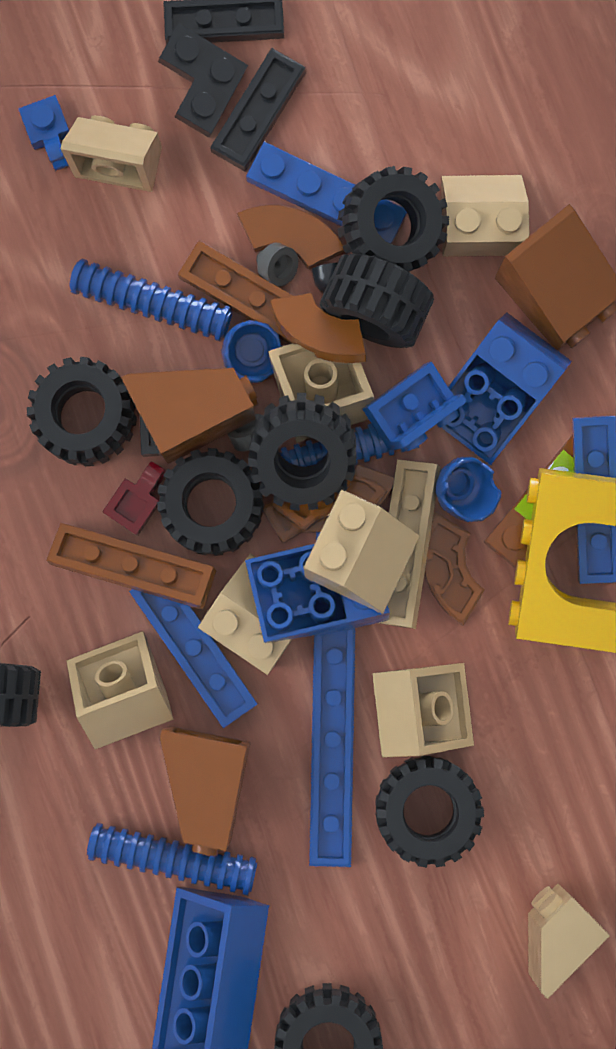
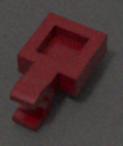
(133, 503)

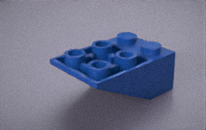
(503, 386)
(296, 606)

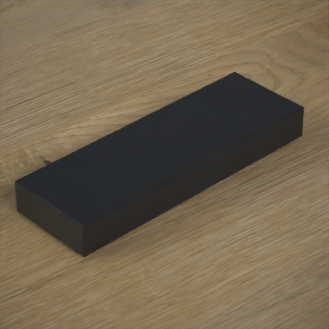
(226, 19)
(258, 109)

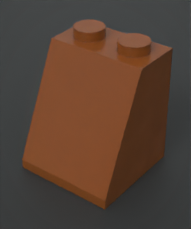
(560, 279)
(191, 406)
(205, 785)

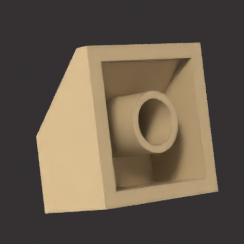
(113, 152)
(484, 214)
(302, 372)
(361, 552)
(236, 623)
(118, 690)
(423, 710)
(559, 938)

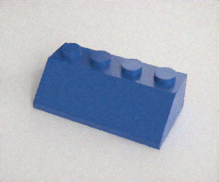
(210, 971)

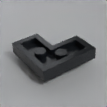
(212, 76)

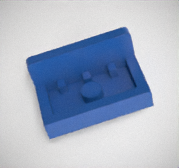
(413, 408)

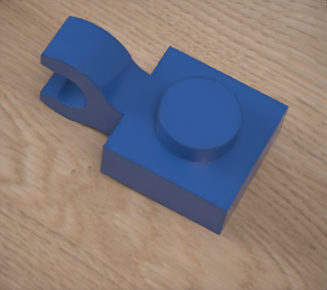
(46, 128)

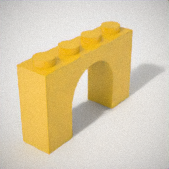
(543, 610)

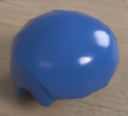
(247, 350)
(467, 489)

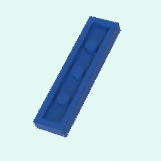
(315, 189)
(595, 455)
(198, 657)

